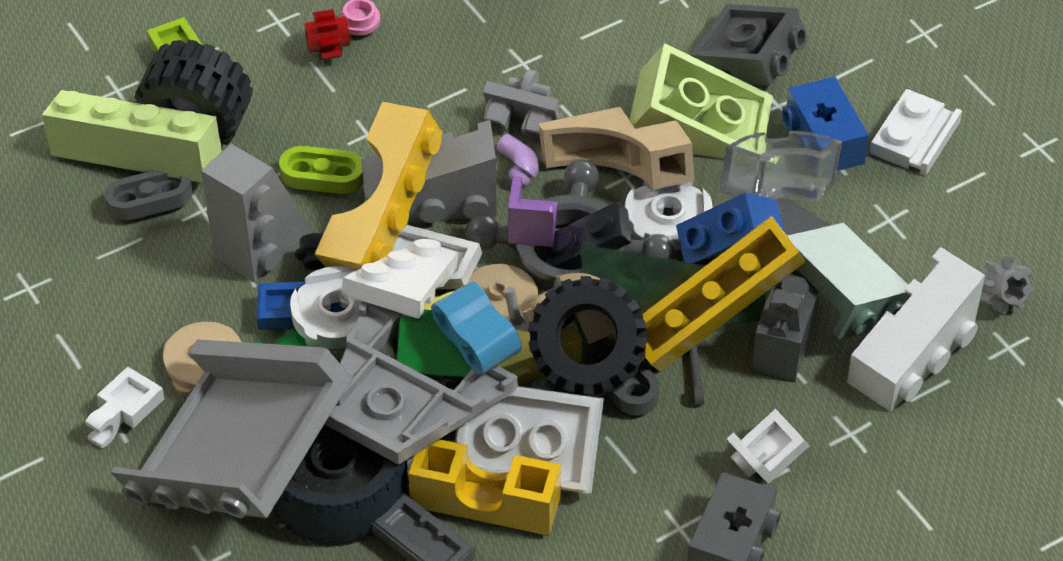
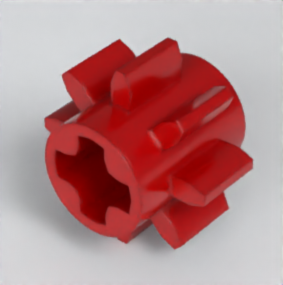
(327, 34)

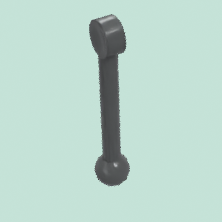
(698, 392)

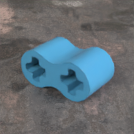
(476, 328)

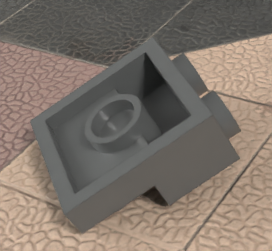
(752, 42)

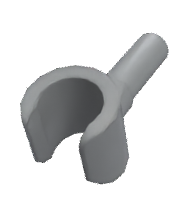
(515, 317)

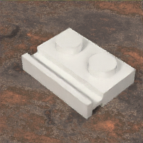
(915, 132)

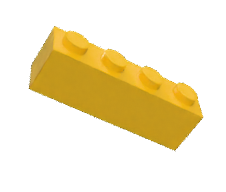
(718, 292)

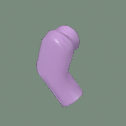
(523, 156)

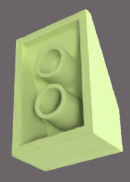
(703, 100)

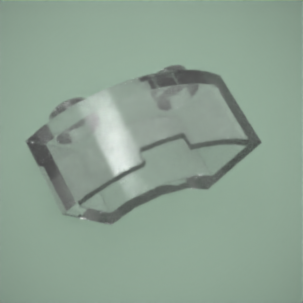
(781, 167)

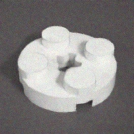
(647, 206)
(312, 304)

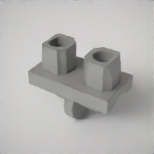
(523, 100)

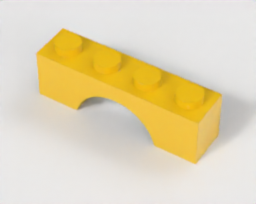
(405, 143)

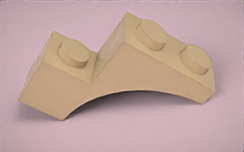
(607, 138)

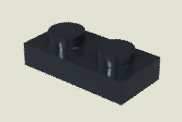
(603, 228)

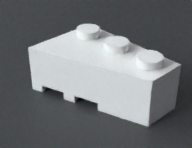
(920, 335)

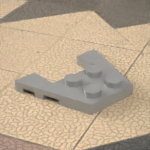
(397, 407)

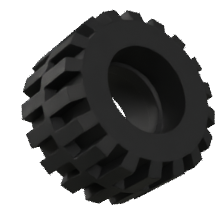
(198, 81)
(576, 297)

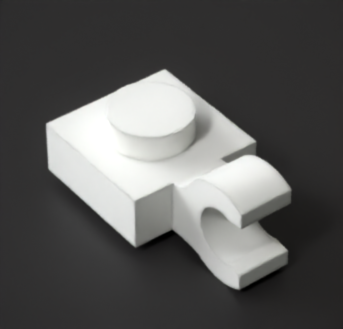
(124, 400)

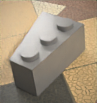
(457, 181)
(249, 213)

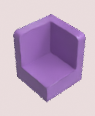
(530, 220)

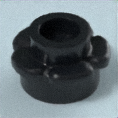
(307, 247)

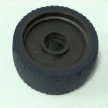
(339, 490)

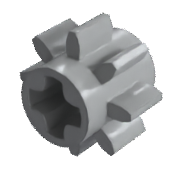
(1005, 284)

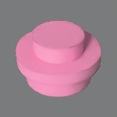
(361, 16)

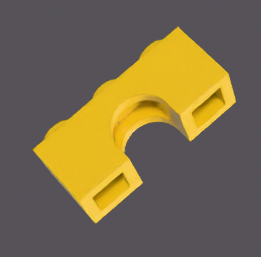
(451, 484)

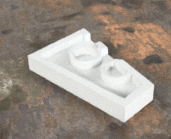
(403, 278)

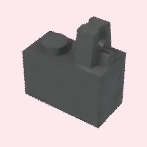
(785, 328)

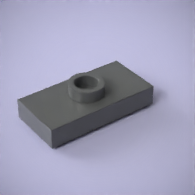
(419, 534)

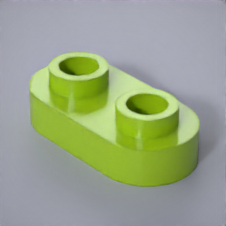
(321, 169)

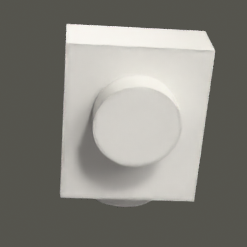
(768, 447)

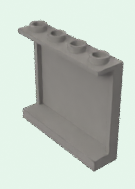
(240, 428)

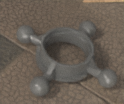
(581, 179)

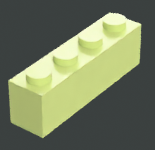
(131, 135)

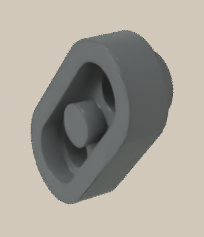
(146, 195)
(642, 384)

